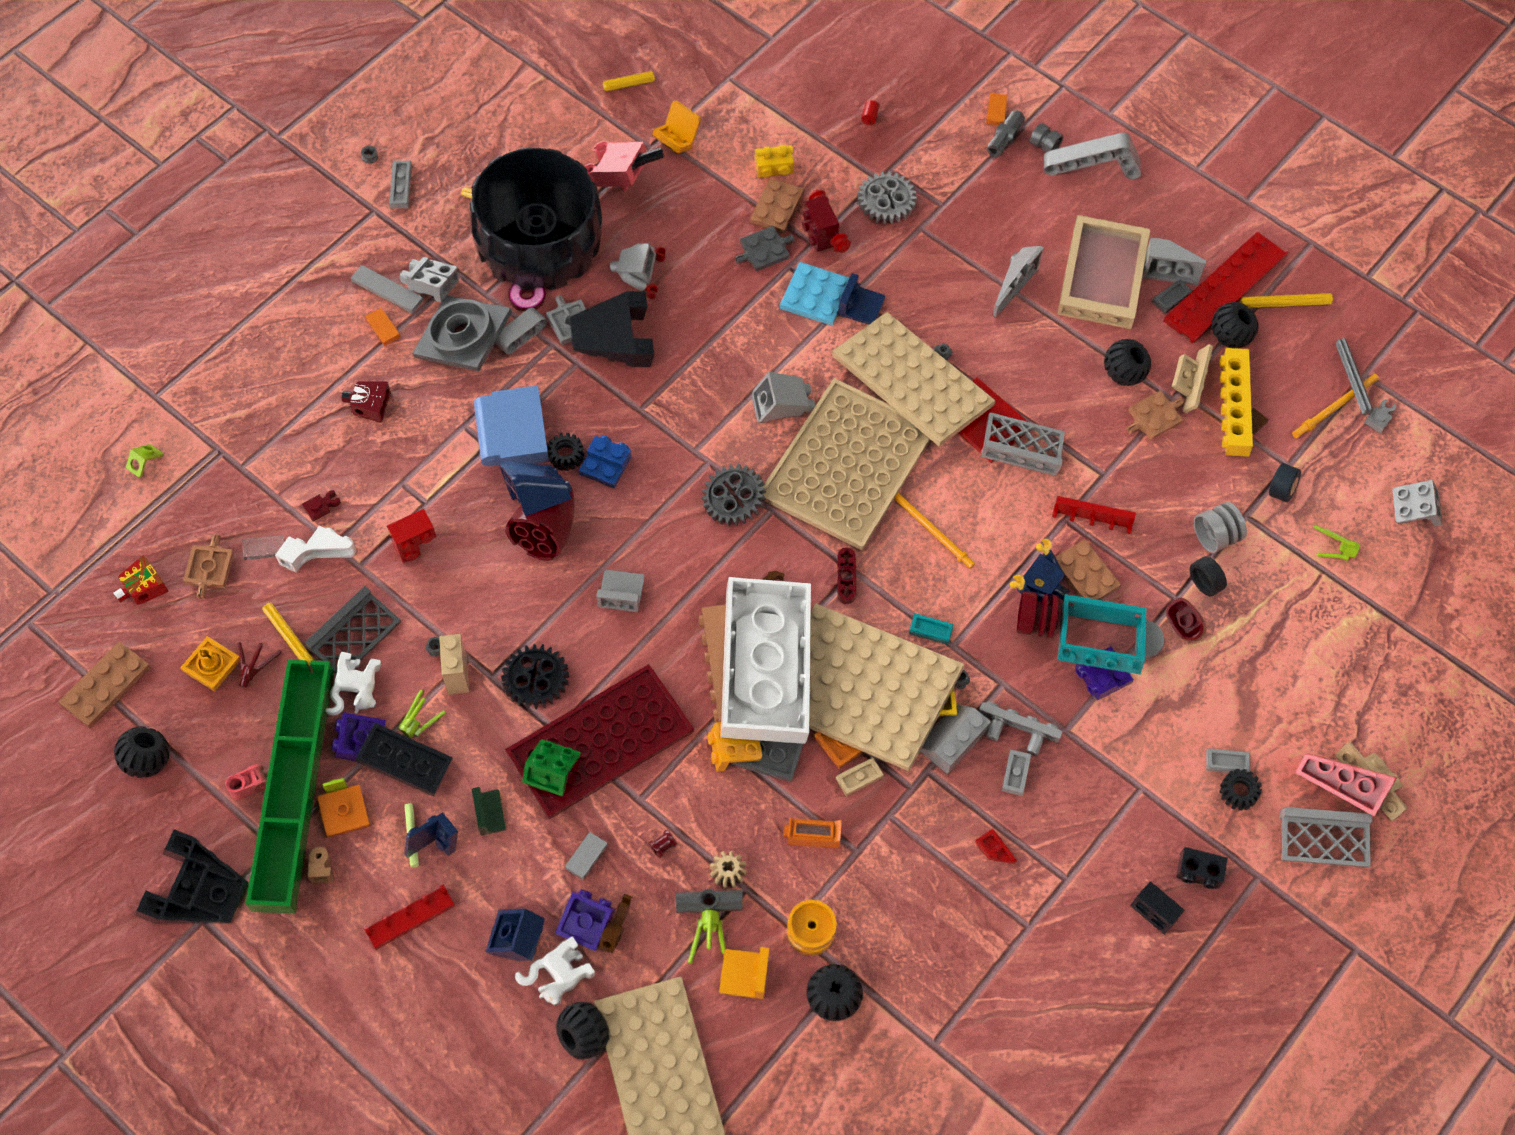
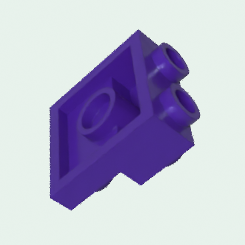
(1103, 681)
(352, 734)
(585, 919)

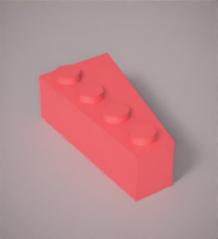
(1352, 783)

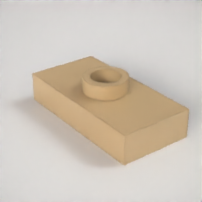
(859, 777)

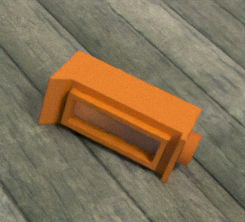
(813, 833)

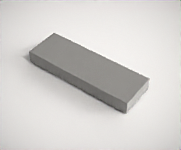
(400, 184)

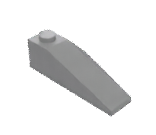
(1021, 270)

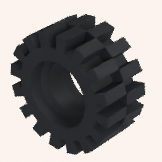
(565, 461)
(1240, 801)

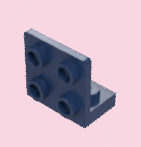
(859, 302)
(435, 829)

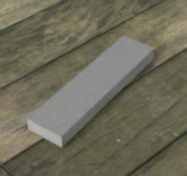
(387, 289)

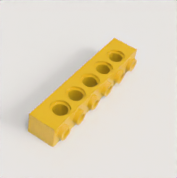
(1241, 393)

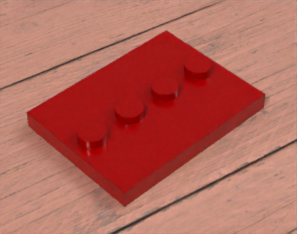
(975, 431)

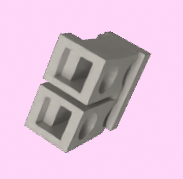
(430, 278)

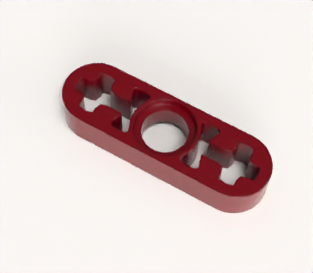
(841, 583)

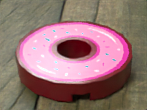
(521, 303)

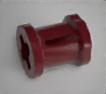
(663, 843)

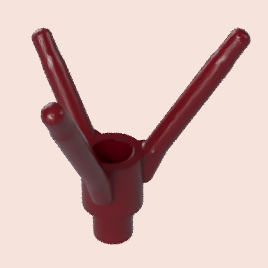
(250, 671)

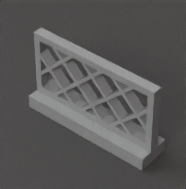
(1021, 456)
(1326, 818)

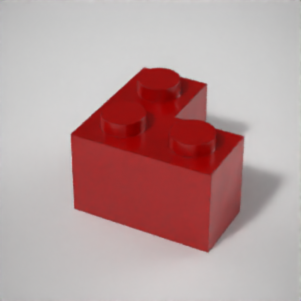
(411, 532)

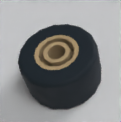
(1284, 482)

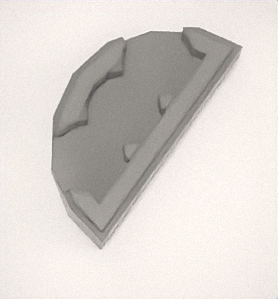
(1154, 639)

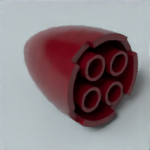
(544, 531)

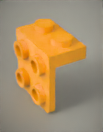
(679, 128)
(731, 750)

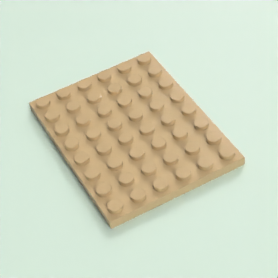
(846, 464)
(875, 687)

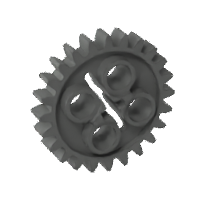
(749, 484)

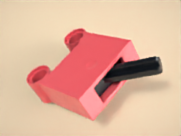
(620, 163)

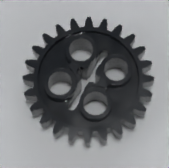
(516, 673)

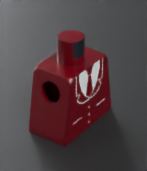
(368, 399)

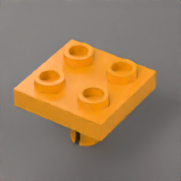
(210, 663)

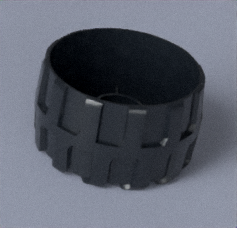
(536, 218)

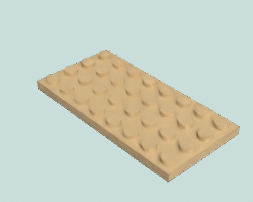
(913, 378)
(659, 1062)

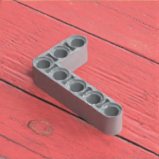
(1094, 152)

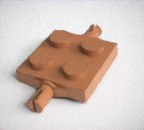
(1155, 415)
(208, 566)

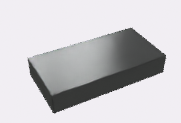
(1171, 296)

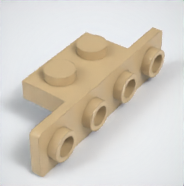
(1191, 375)
(1392, 804)

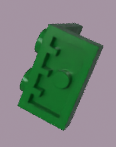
(549, 767)

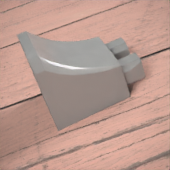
(781, 397)

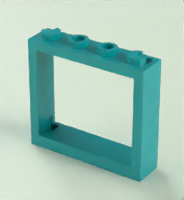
(1105, 612)

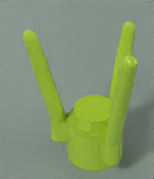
(1347, 547)
(410, 725)
(709, 923)

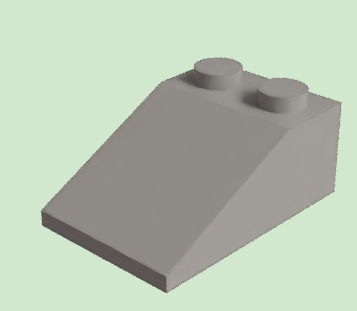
(1171, 262)

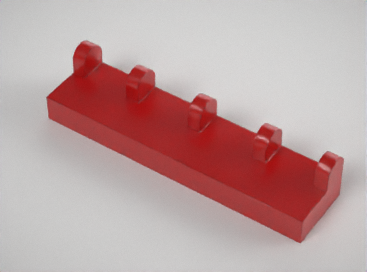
(1094, 512)
(409, 917)

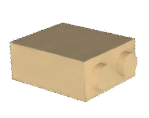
(454, 664)

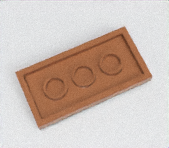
(104, 684)

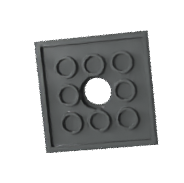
(468, 347)

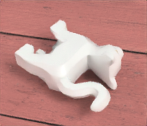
(354, 681)
(559, 967)

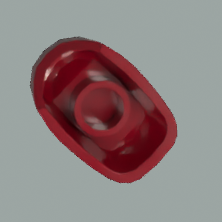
(1186, 620)

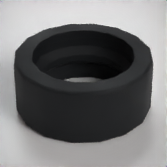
(1208, 576)

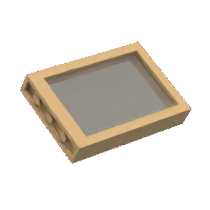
(1104, 272)

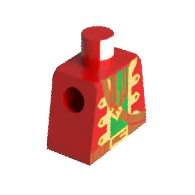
(140, 583)

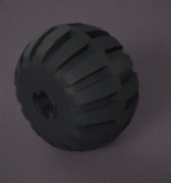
(1234, 325)
(1127, 362)
(141, 752)
(833, 1005)
(582, 1030)

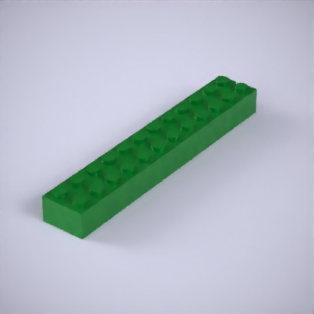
(290, 788)

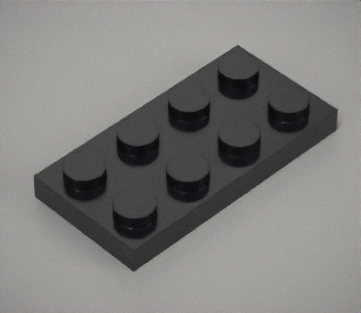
(404, 759)

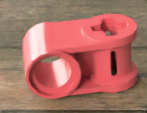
(248, 780)

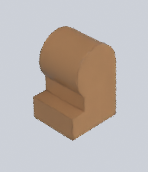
(319, 866)

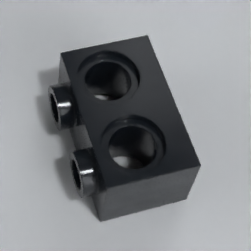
(1202, 862)

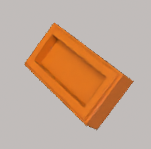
(996, 108)
(382, 326)

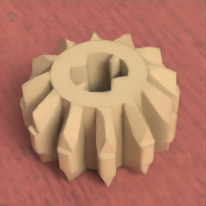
(728, 876)

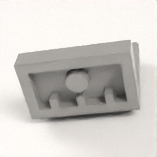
(1417, 503)
(620, 591)

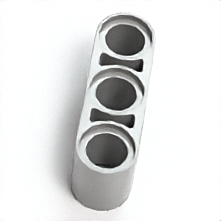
(521, 330)

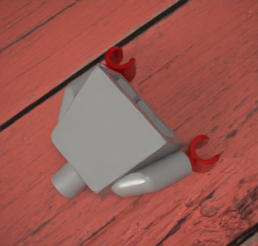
(637, 265)

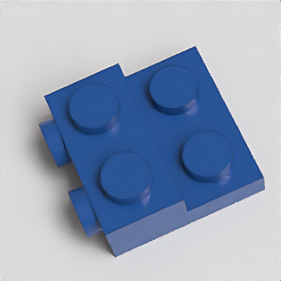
(605, 461)

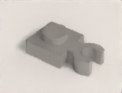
(1380, 417)

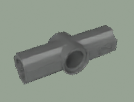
(1005, 133)
(724, 901)

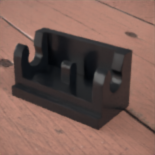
(1157, 907)

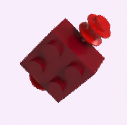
(823, 224)

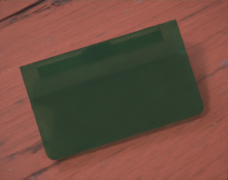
(488, 811)

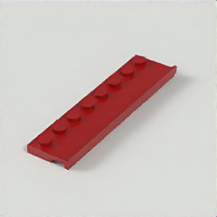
(1225, 285)

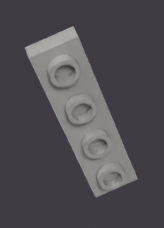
(1012, 718)

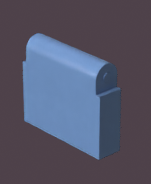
(511, 427)

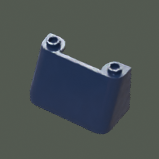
(535, 485)

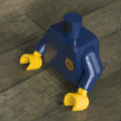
(1043, 576)

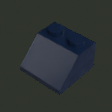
(515, 934)

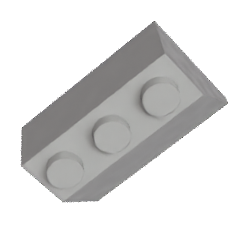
(955, 737)

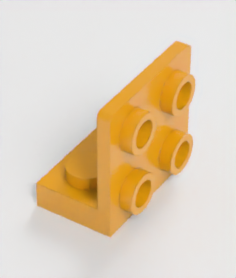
(744, 973)

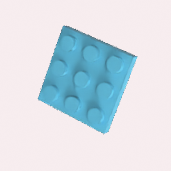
(814, 293)

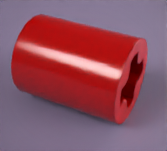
(870, 112)

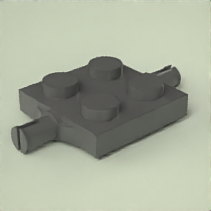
(764, 248)

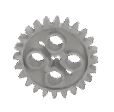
(887, 191)

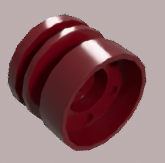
(1037, 614)

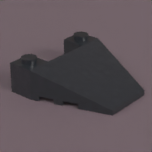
(608, 330)
(202, 892)

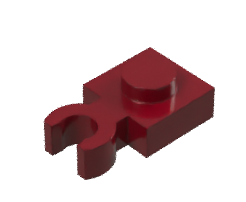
(319, 507)

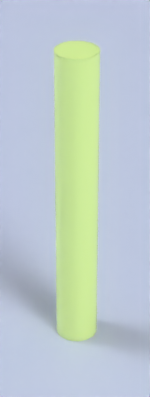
(410, 823)

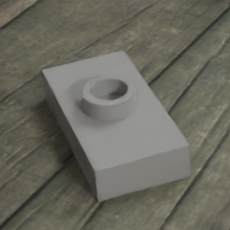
(1016, 772)

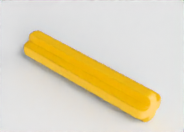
(628, 81)

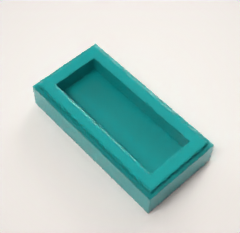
(931, 628)

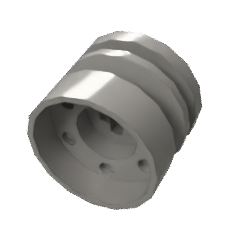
(1220, 527)

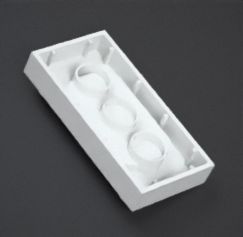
(766, 661)

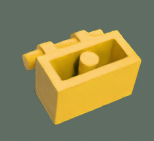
(774, 161)

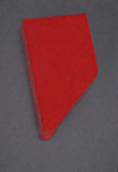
(994, 848)

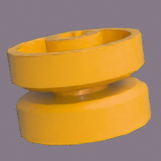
(808, 940)

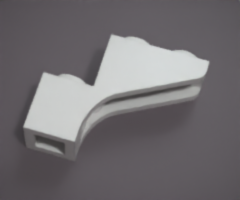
(322, 544)

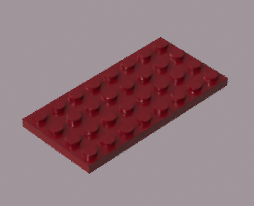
(611, 733)

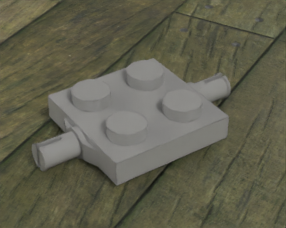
(560, 318)

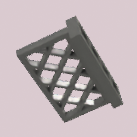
(343, 617)

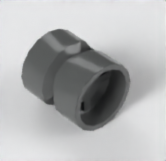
(1045, 138)

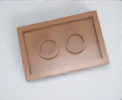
(776, 205)
(1087, 572)

